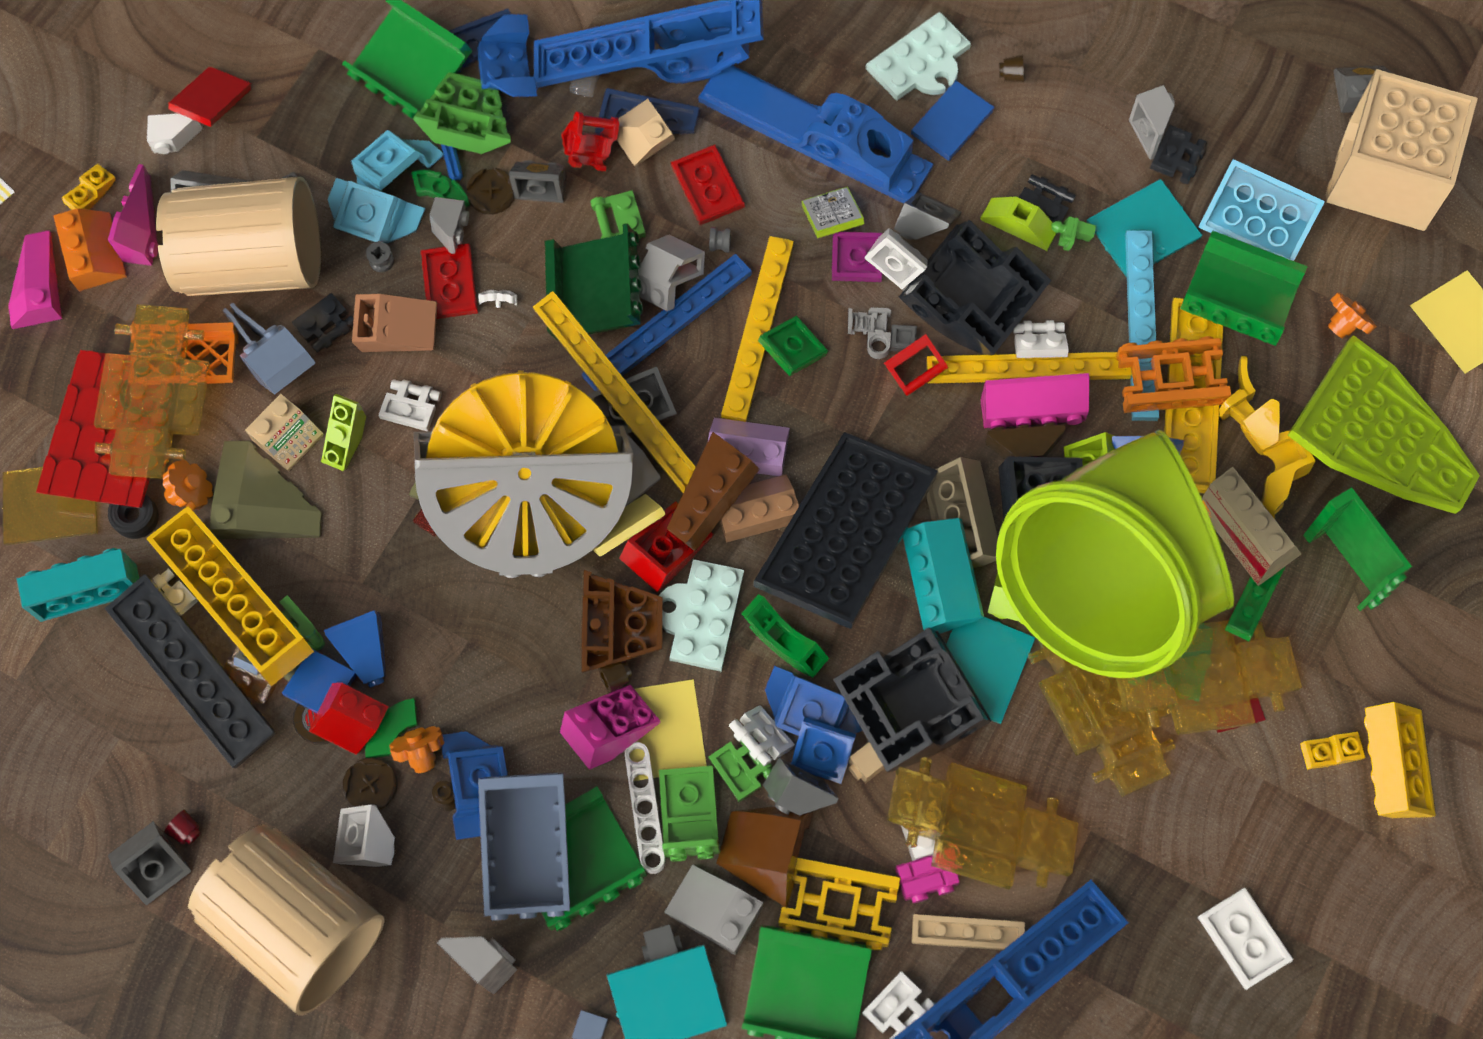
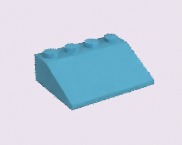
(1261, 211)

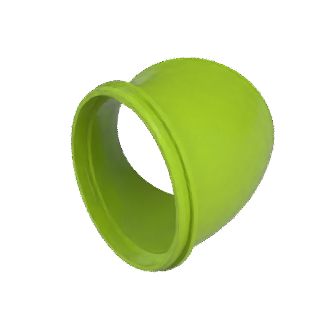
(1115, 561)

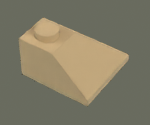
(643, 132)

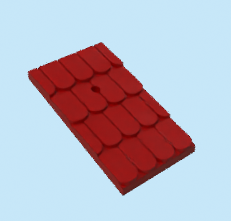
(71, 463)

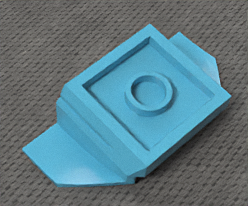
(389, 157)
(372, 212)

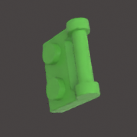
(624, 211)
(302, 624)

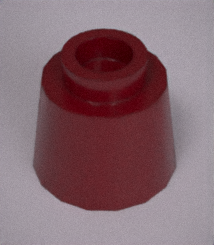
(183, 828)

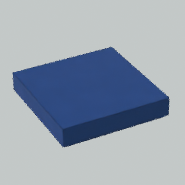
(314, 679)
(823, 750)

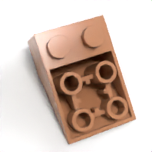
(393, 323)

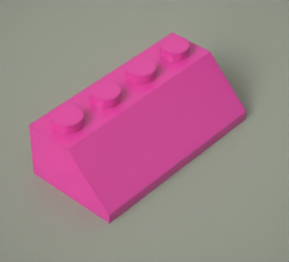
(1035, 400)

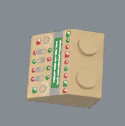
(284, 432)

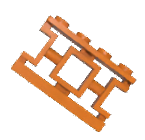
(1175, 394)

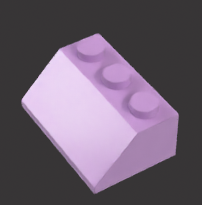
(759, 442)

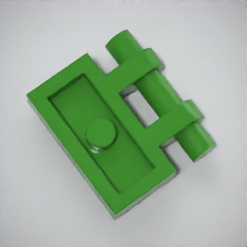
(736, 772)

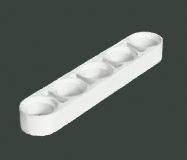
(644, 820)

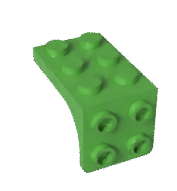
(688, 813)

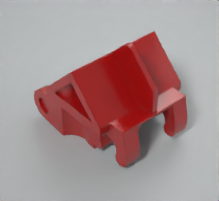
(589, 147)

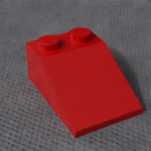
(658, 553)

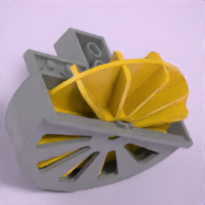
(523, 474)

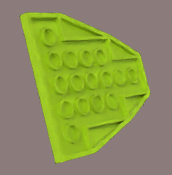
(1383, 432)

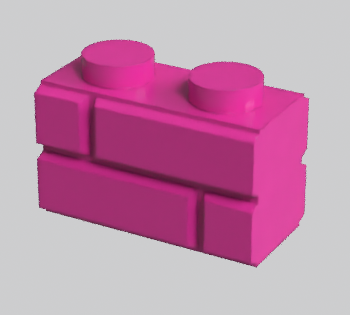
(921, 878)

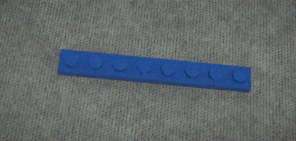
(670, 322)

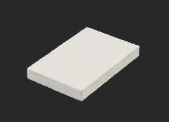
(1245, 938)

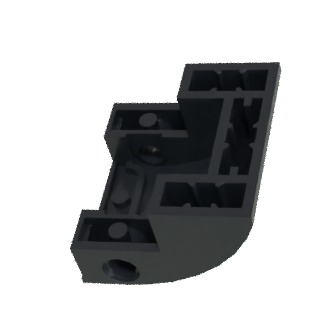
(975, 289)
(912, 700)

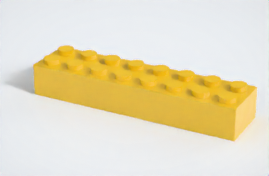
(230, 595)

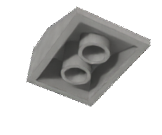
(714, 909)

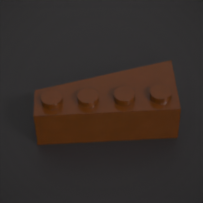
(711, 491)

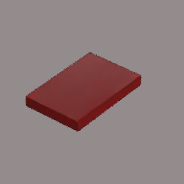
(209, 96)
(707, 184)
(450, 280)

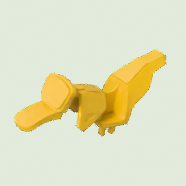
(1262, 431)

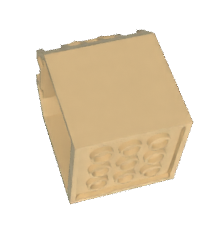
(1401, 150)

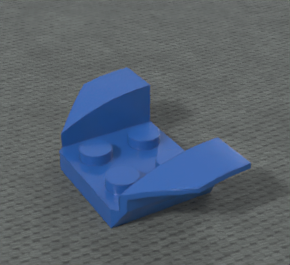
(504, 57)
(797, 699)
(469, 761)

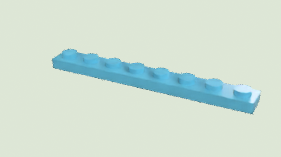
(1141, 304)

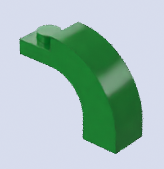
(782, 639)

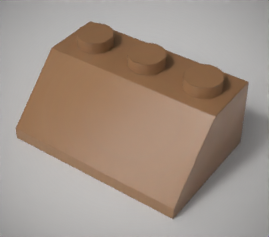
(760, 509)

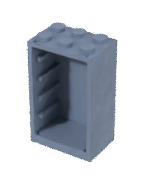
(524, 845)

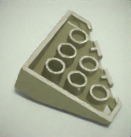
(257, 501)

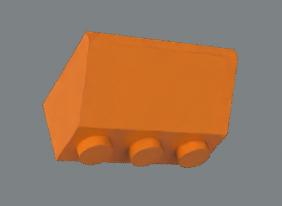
(86, 248)

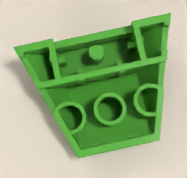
(464, 115)

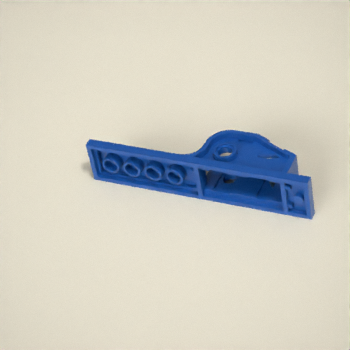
(689, 37)
(829, 133)
(1026, 966)

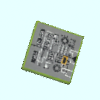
(832, 212)

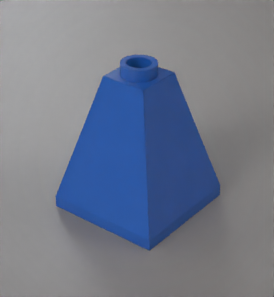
(361, 646)

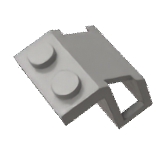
(666, 267)

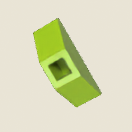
(1020, 220)
(343, 432)

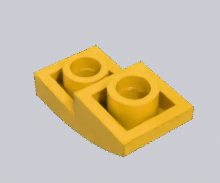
(92, 188)
(1332, 750)

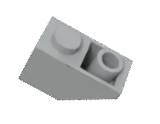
(448, 220)

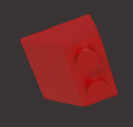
(348, 717)

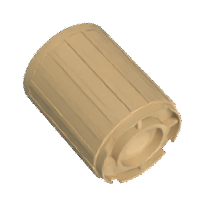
(240, 237)
(285, 918)

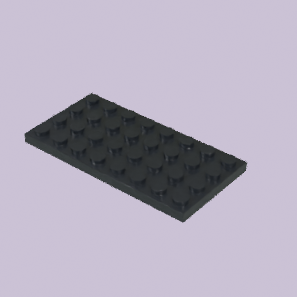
(846, 530)

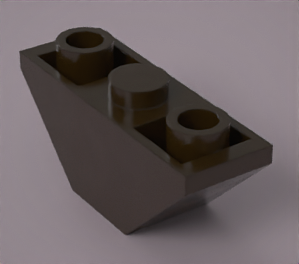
(1025, 440)

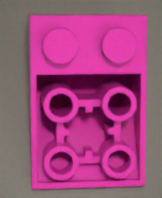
(607, 725)

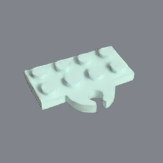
(921, 59)
(702, 614)

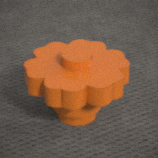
(1349, 317)
(186, 485)
(418, 748)

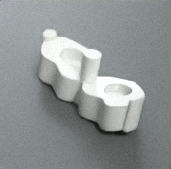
(492, 295)

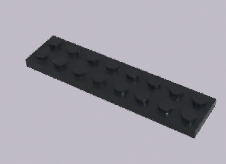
(190, 671)

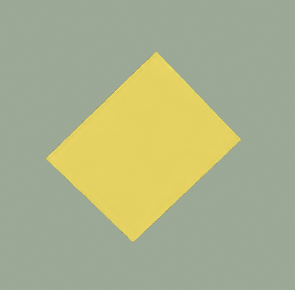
(1456, 319)
(678, 737)

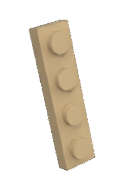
(965, 932)

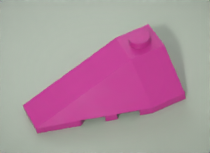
(134, 228)
(35, 285)

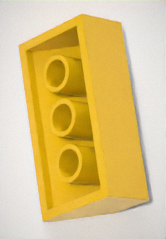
(1399, 761)

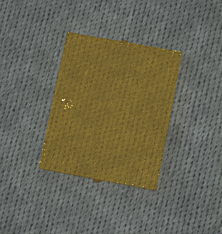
(41, 516)

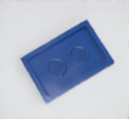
(952, 120)

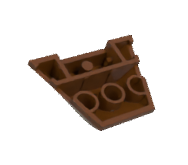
(617, 622)
(764, 849)

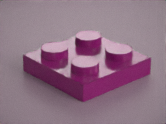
(849, 255)

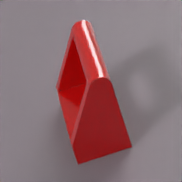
(909, 352)

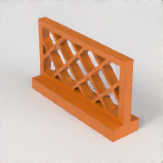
(215, 335)

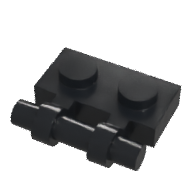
(1171, 151)
(1052, 208)
(320, 318)

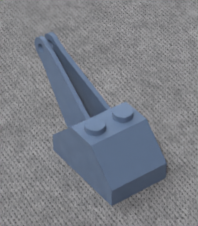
(274, 358)

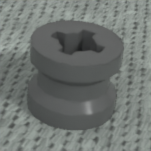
(720, 240)
(384, 261)

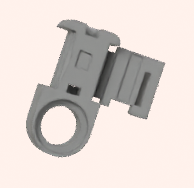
(875, 326)

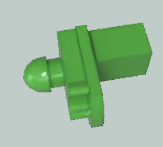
(1072, 229)

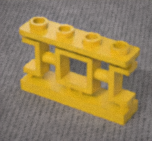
(843, 879)

